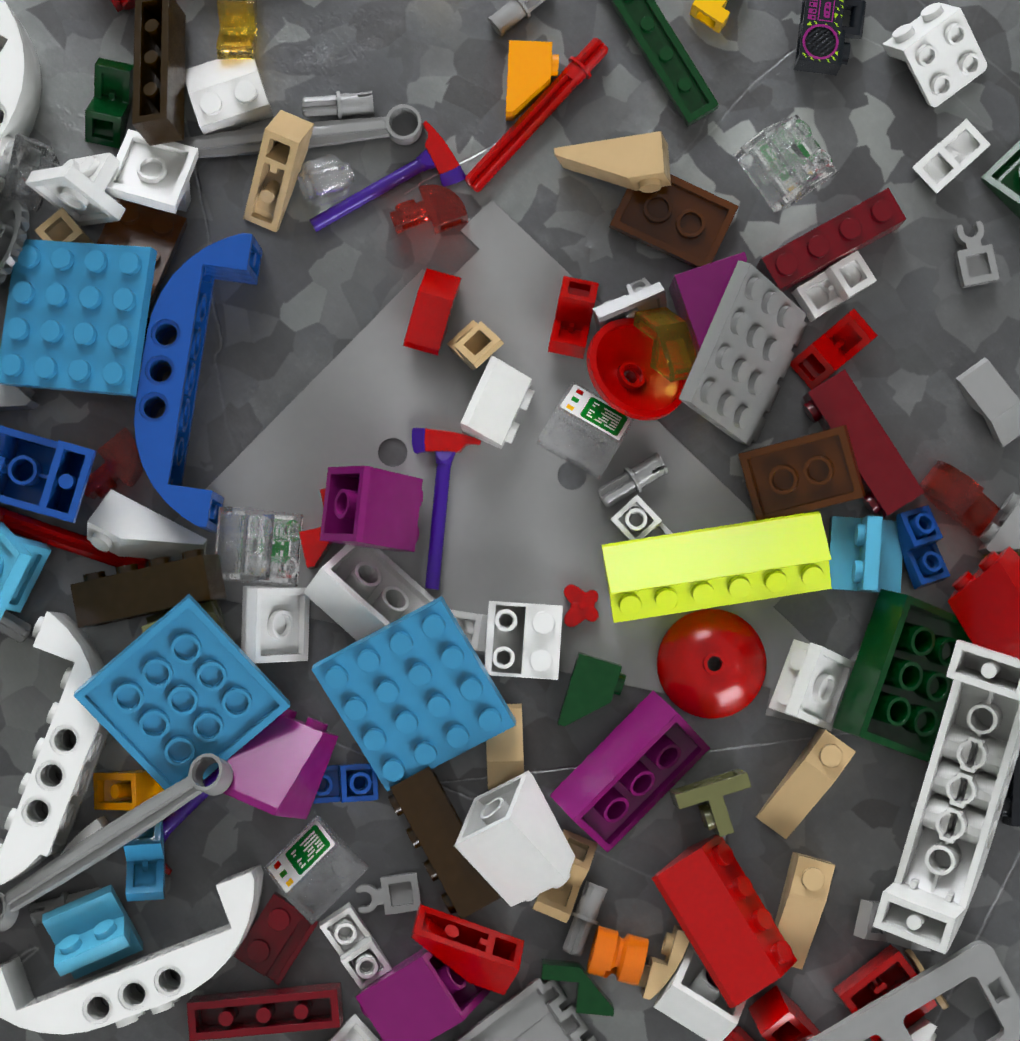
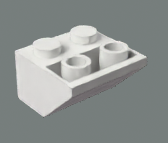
(523, 640)

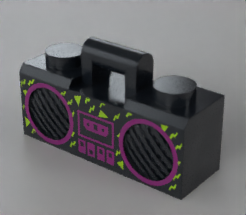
(822, 36)

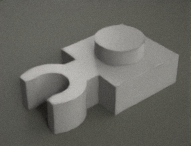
(974, 263)
(397, 893)

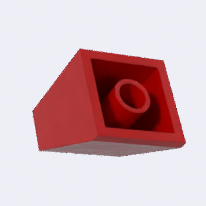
(990, 603)

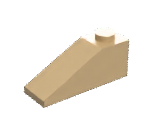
(627, 161)
(277, 169)
(805, 782)
(803, 902)

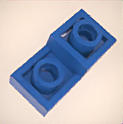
(918, 545)
(348, 784)

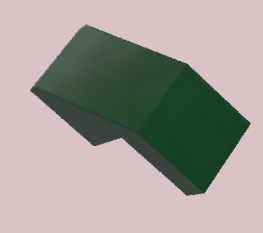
(110, 107)
(589, 996)

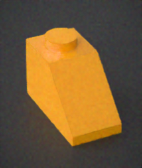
(528, 74)
(123, 789)

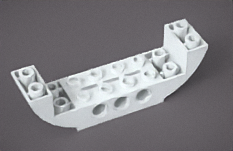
(30, 832)

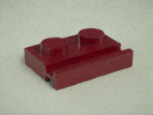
(275, 939)

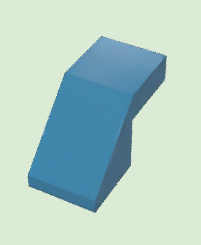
(146, 866)

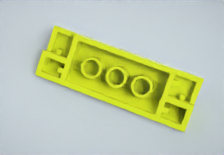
(717, 566)

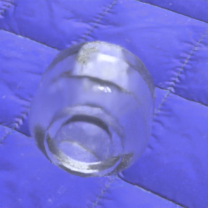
(325, 180)

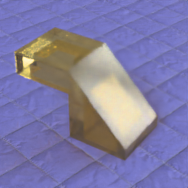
(237, 29)
(672, 344)

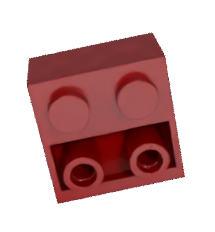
(877, 978)

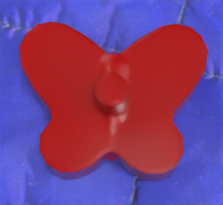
(581, 605)

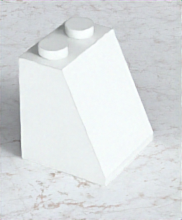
(516, 841)

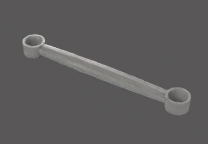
(323, 134)
(114, 836)

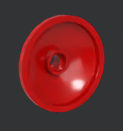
(623, 352)
(685, 671)

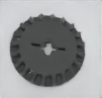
(13, 230)

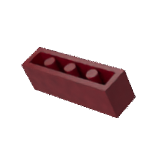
(832, 241)
(882, 469)
(265, 1011)

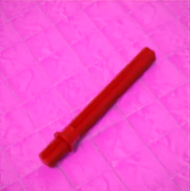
(575, 72)
(63, 539)

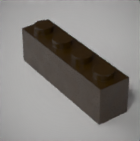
(159, 71)
(147, 590)
(436, 829)

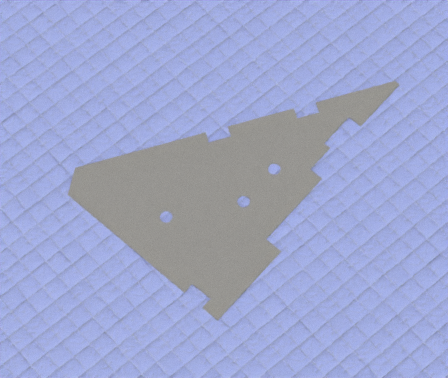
(507, 515)

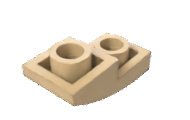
(659, 971)

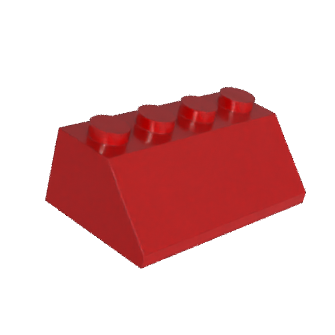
(724, 919)

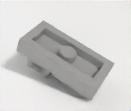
(639, 297)

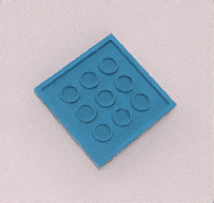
(77, 317)
(414, 693)
(182, 695)

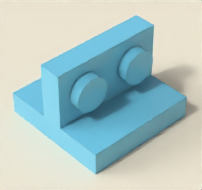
(864, 554)
(19, 568)
(91, 933)

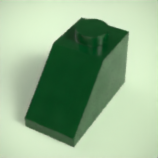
(590, 687)

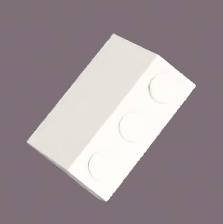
(365, 590)

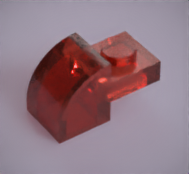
(438, 206)
(121, 463)
(959, 497)

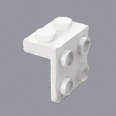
(938, 51)

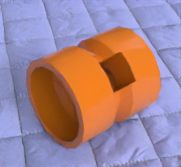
(617, 955)

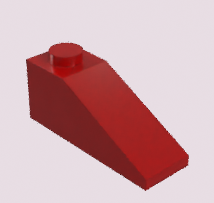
(469, 949)
(781, 1018)

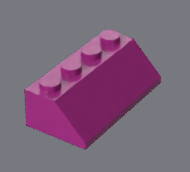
(630, 771)

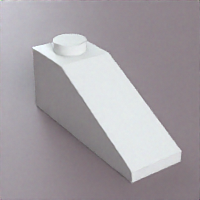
(137, 531)

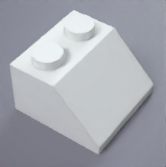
(227, 94)
(497, 403)
(696, 1001)

